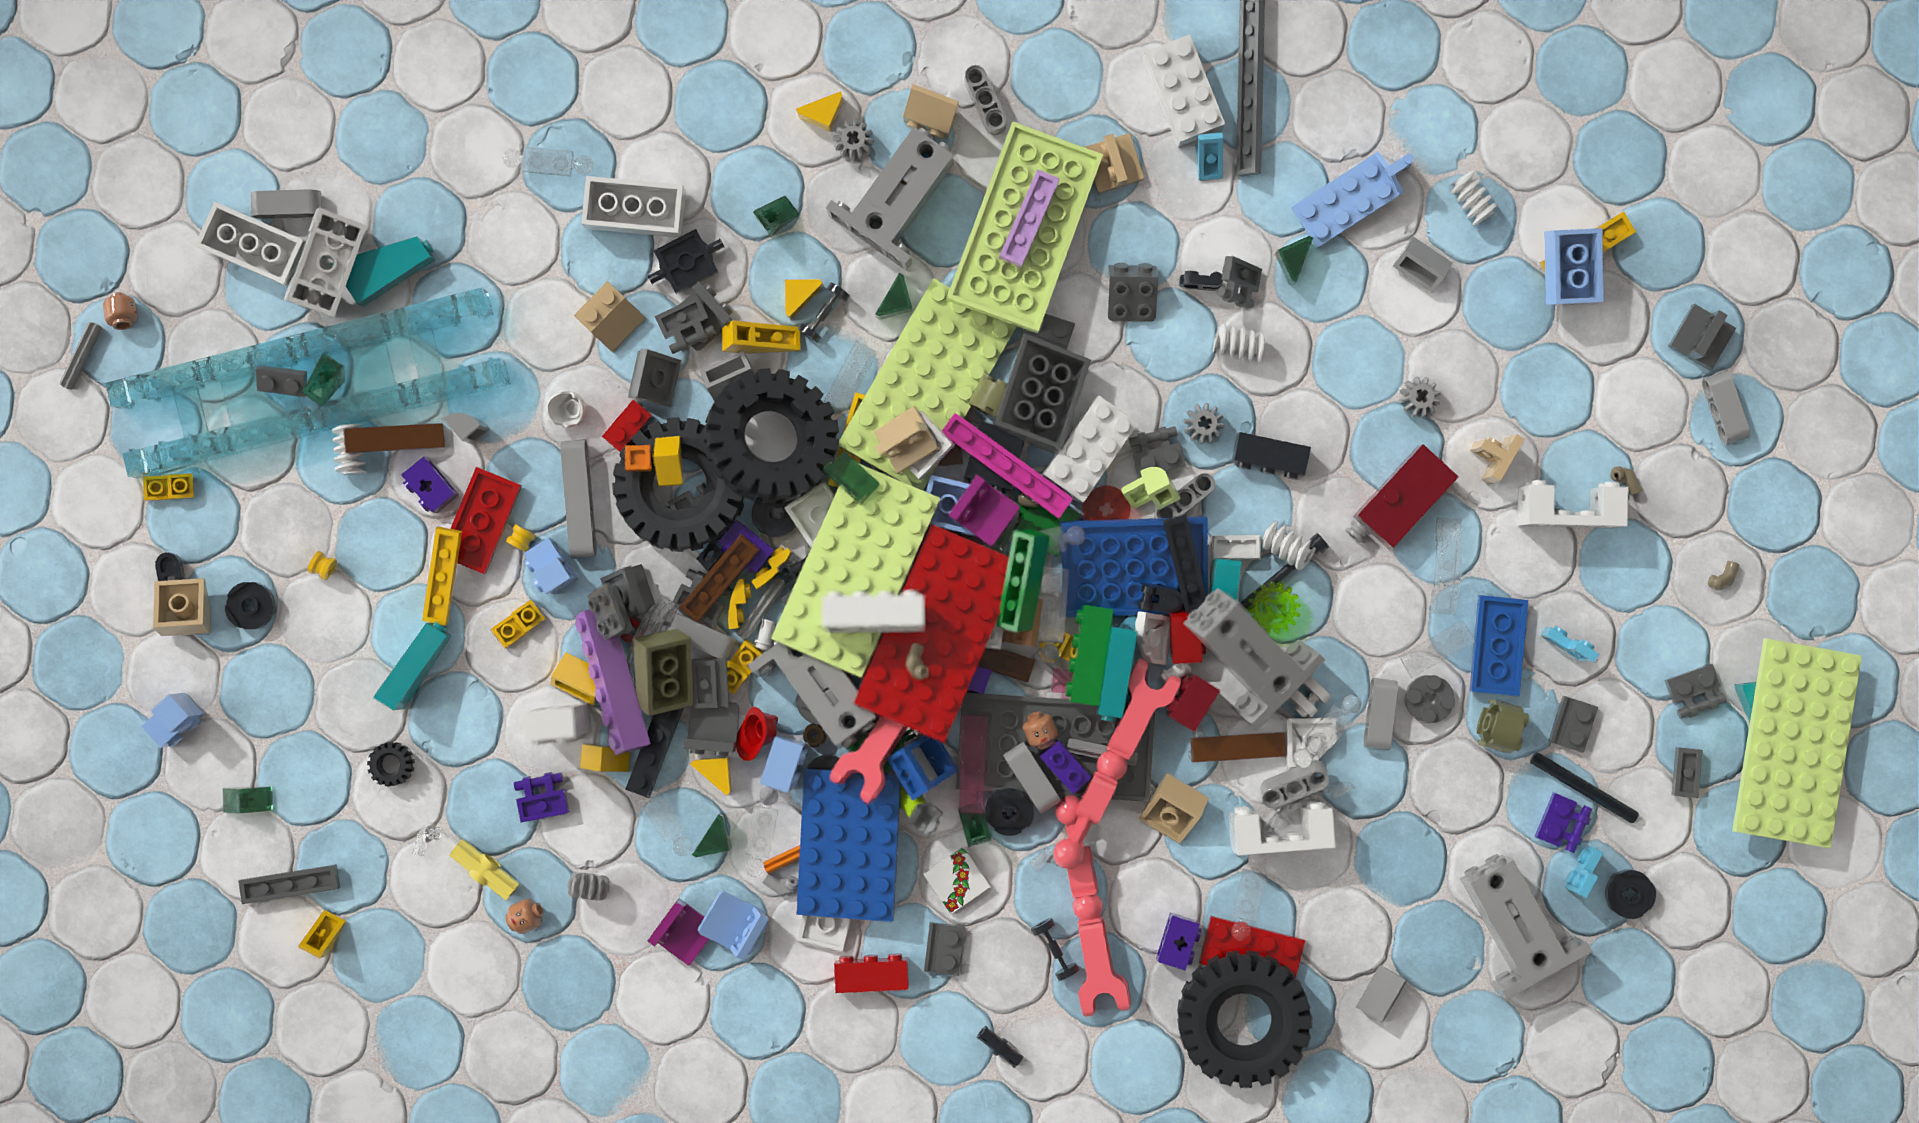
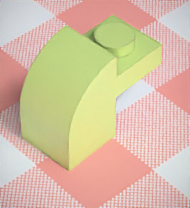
(1153, 486)

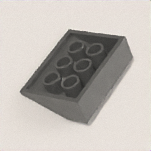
(1042, 393)

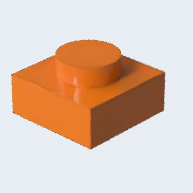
(638, 458)

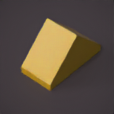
(823, 111)
(799, 293)
(668, 461)
(603, 759)
(716, 771)
(322, 935)

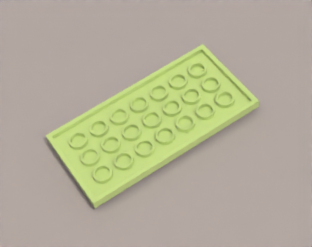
(1000, 287)
(930, 368)
(855, 552)
(1797, 743)

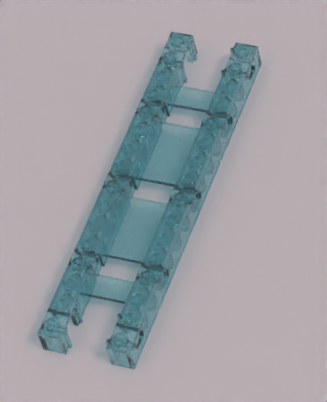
(273, 418)

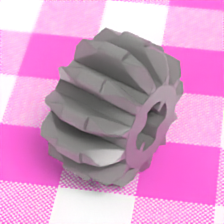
(844, 143)
(1411, 395)
(1206, 415)
(588, 886)

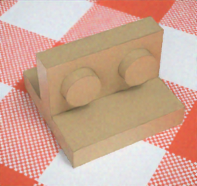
(1118, 165)
(905, 440)
(1498, 454)

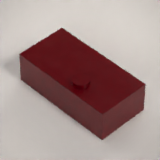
(1405, 496)

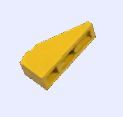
(759, 338)

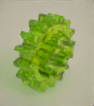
(1280, 601)

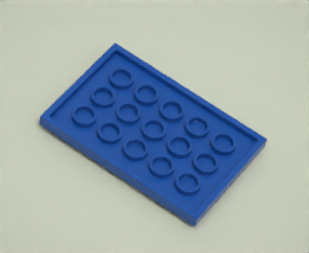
(1120, 558)
(848, 848)

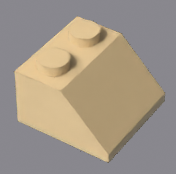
(931, 112)
(609, 316)
(181, 607)
(1174, 808)

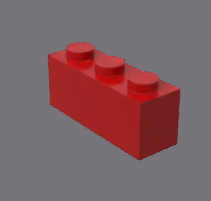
(871, 973)

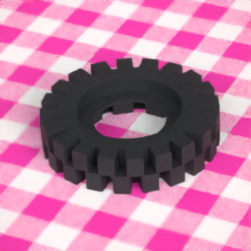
(779, 394)
(670, 527)
(1244, 975)

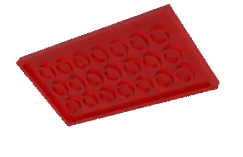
(961, 603)

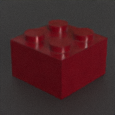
(1192, 701)

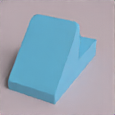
(1209, 156)

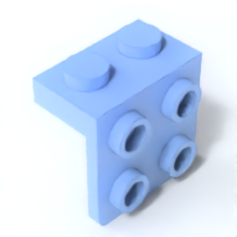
(734, 924)

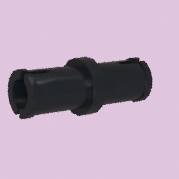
(999, 1046)

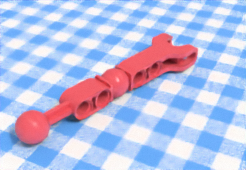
(870, 758)
(1113, 763)
(1091, 925)

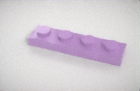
(1029, 218)

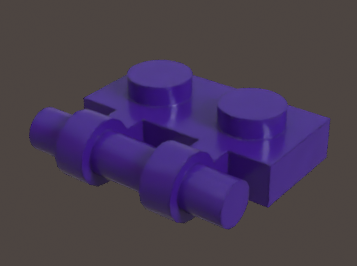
(541, 805)
(1556, 820)

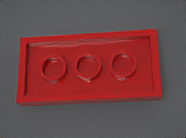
(483, 517)
(1277, 945)

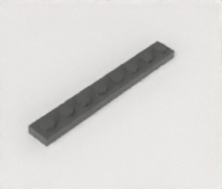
(1250, 87)

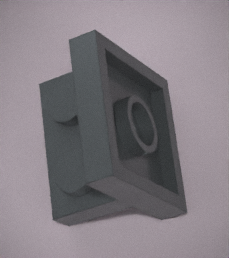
(1702, 336)
(654, 377)
(632, 588)

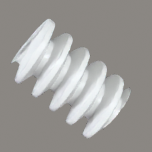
(1473, 197)
(1239, 342)
(349, 462)
(1287, 546)

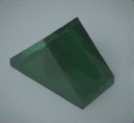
(776, 215)
(1292, 258)
(896, 300)
(324, 380)
(247, 799)
(975, 828)
(715, 839)

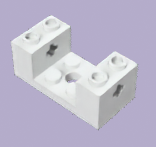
(320, 288)
(1607, 507)
(1316, 828)

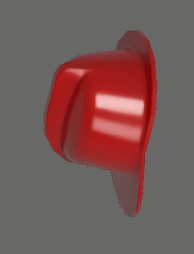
(755, 731)

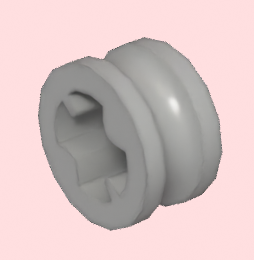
(1357, 531)

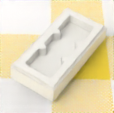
(1236, 547)

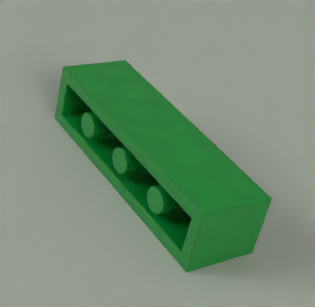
(1023, 580)
(1090, 655)

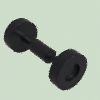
(824, 312)
(1067, 970)

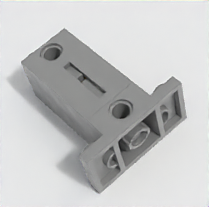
(897, 195)
(1252, 656)
(823, 689)
(1518, 926)

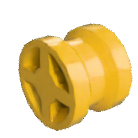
(521, 538)
(322, 565)

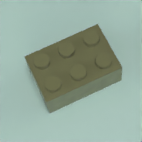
(663, 671)

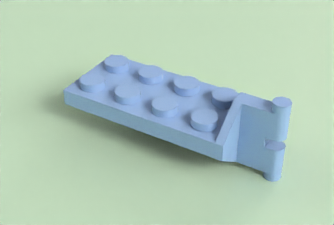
(1351, 197)

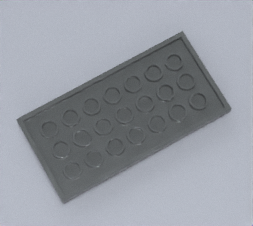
(1073, 720)

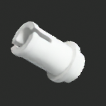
(766, 631)
(1177, 670)

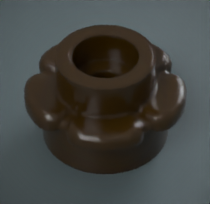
(808, 738)

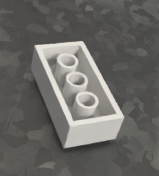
(1183, 90)
(633, 206)
(251, 244)
(1089, 449)
(873, 613)
(556, 724)

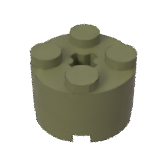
(988, 395)
(1502, 726)

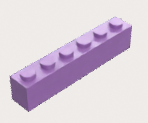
(613, 687)

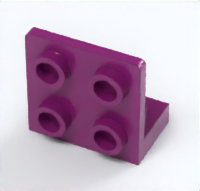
(984, 511)
(680, 932)

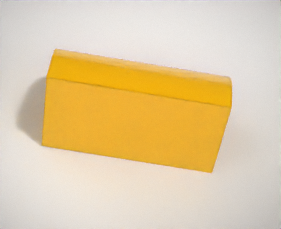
(574, 678)

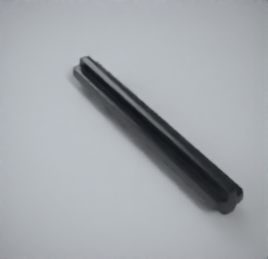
(1584, 787)

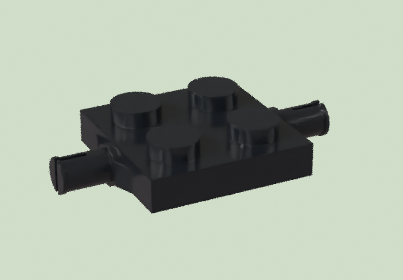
(686, 261)

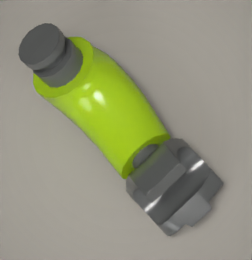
(920, 813)

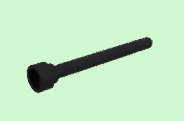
(1316, 541)

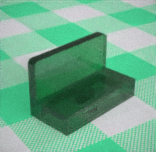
(851, 478)

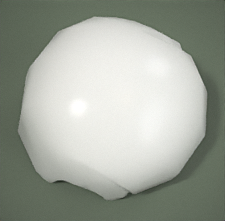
(566, 409)

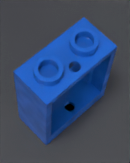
(918, 782)

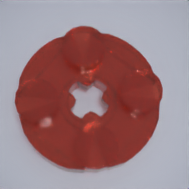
(1103, 495)

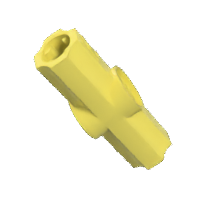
(484, 869)

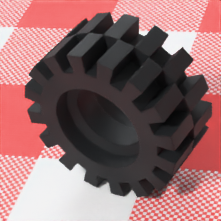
(380, 774)

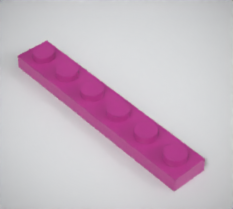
(1007, 465)

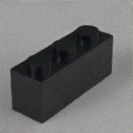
(1270, 455)

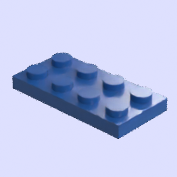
(1498, 645)

